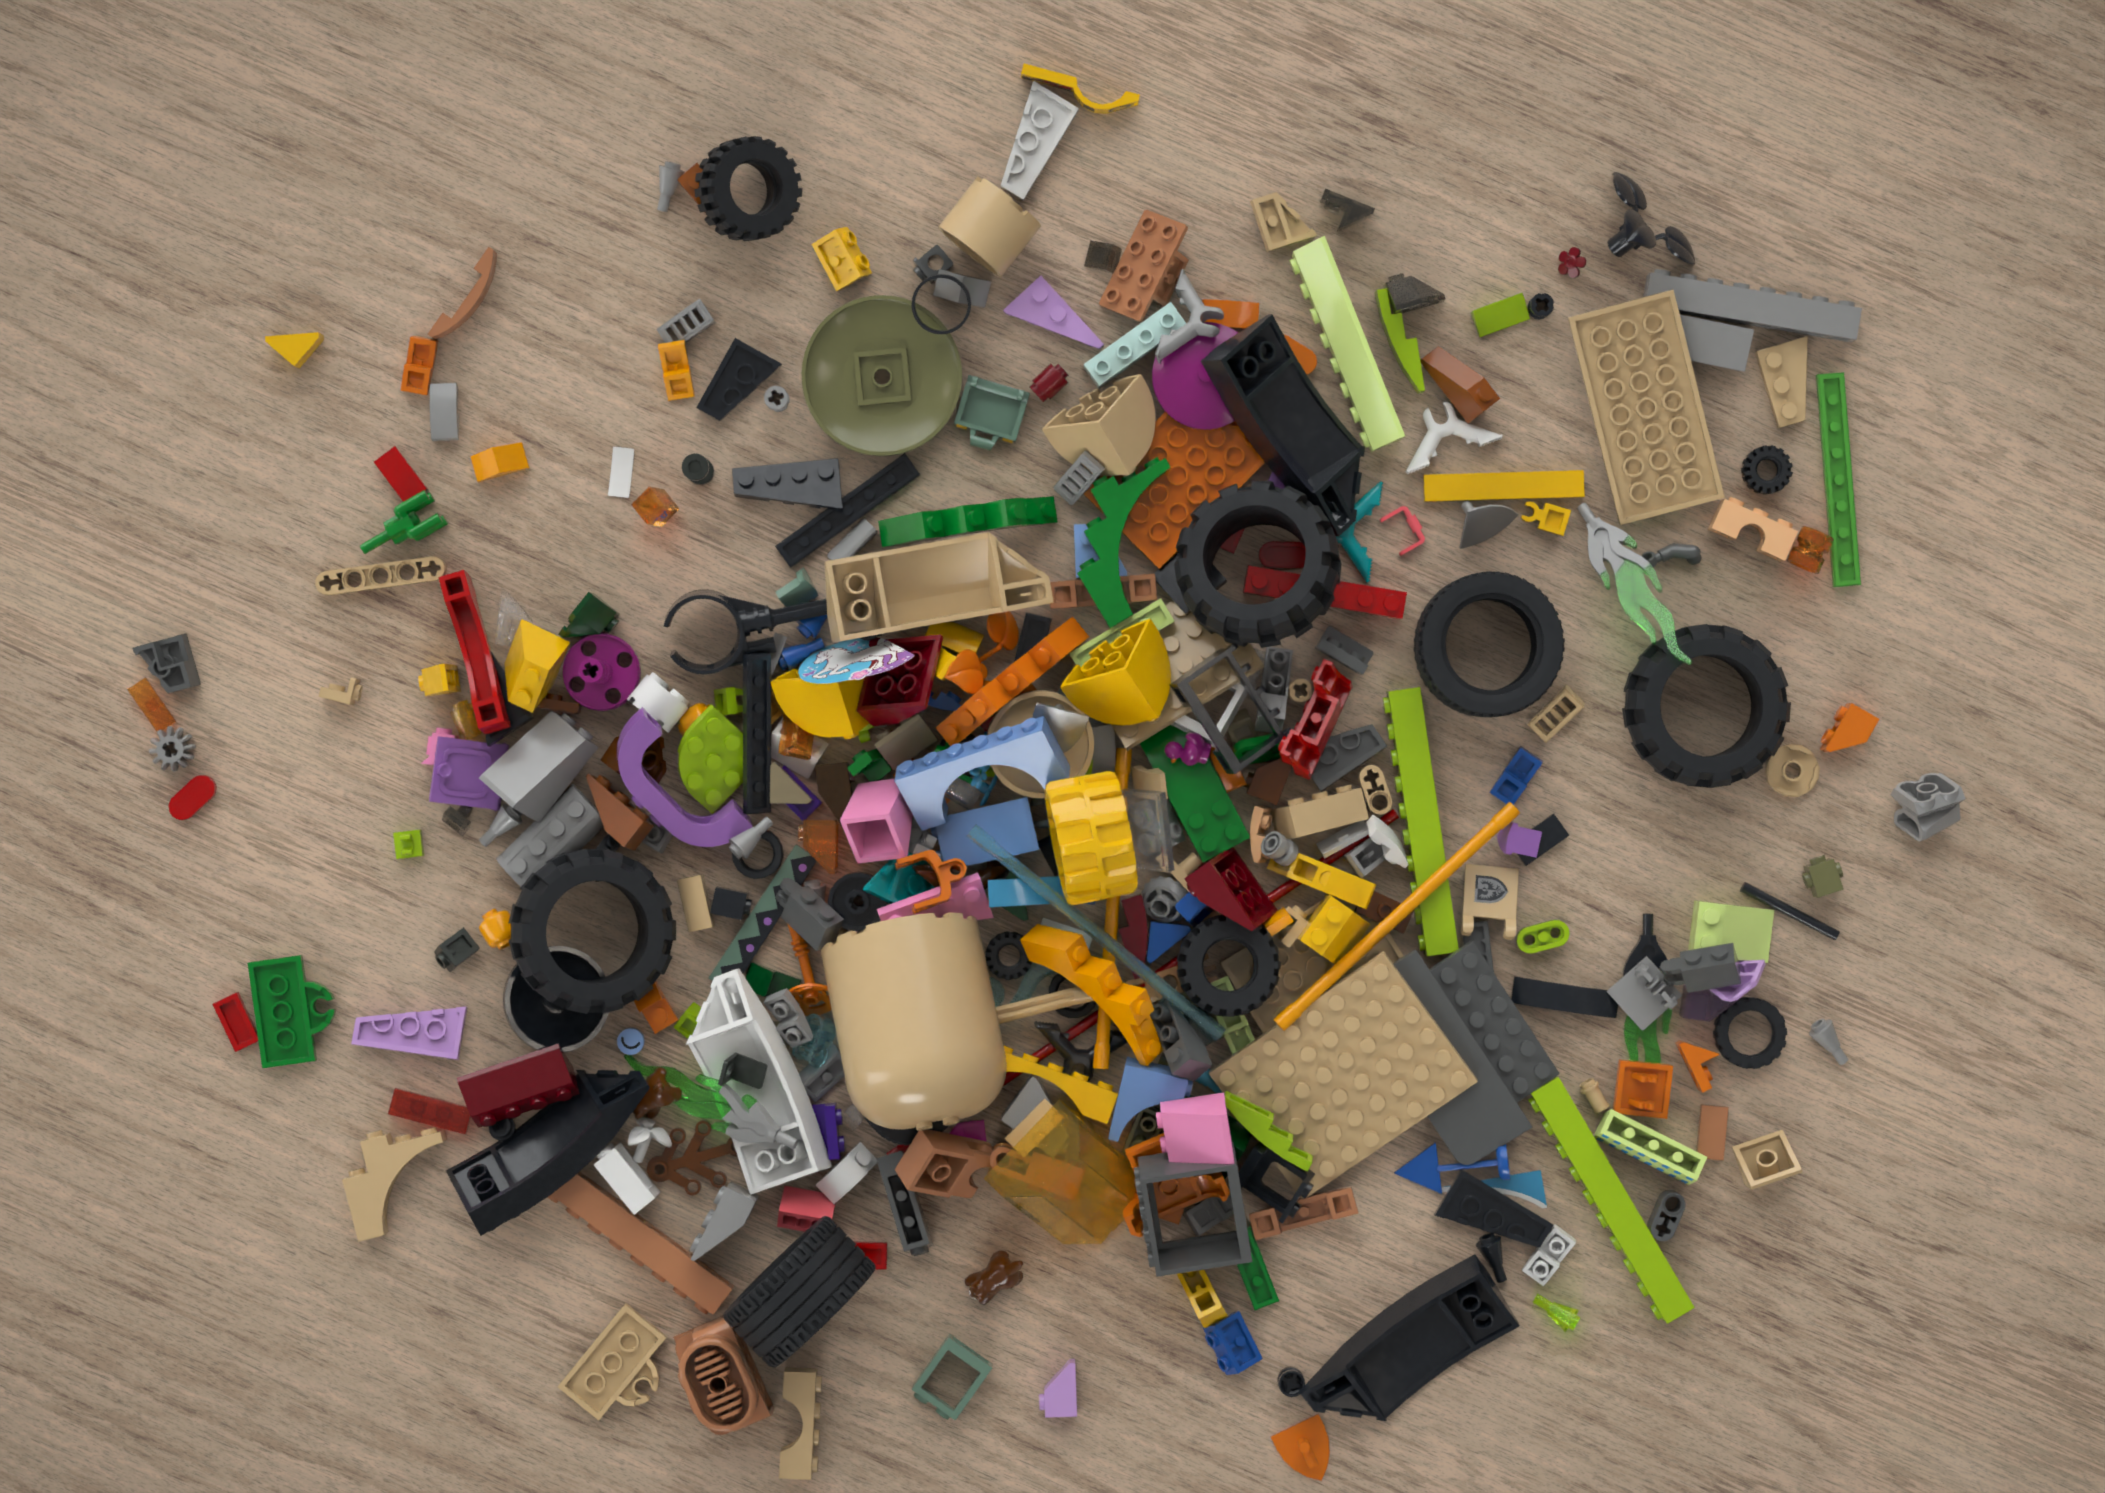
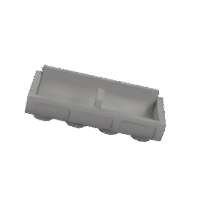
(562, 830)

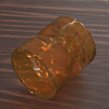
(1810, 549)

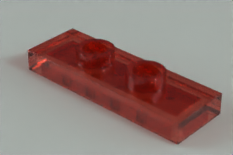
(429, 1111)

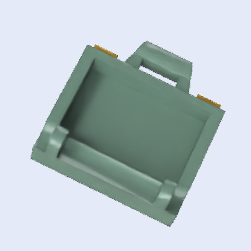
(991, 410)

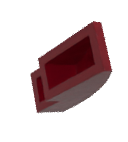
(1135, 933)

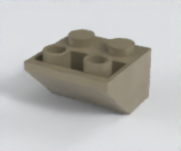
(905, 741)

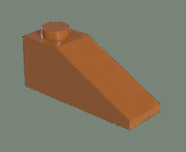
(1460, 383)

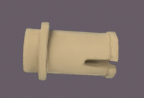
(1594, 1095)

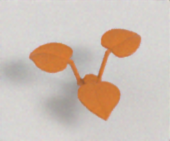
(967, 668)

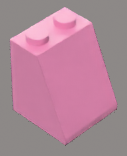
(877, 822)
(1196, 1130)

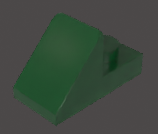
(768, 981)

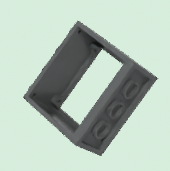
(1193, 1252)

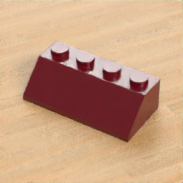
(518, 1086)

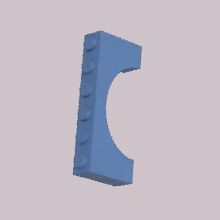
(1023, 746)

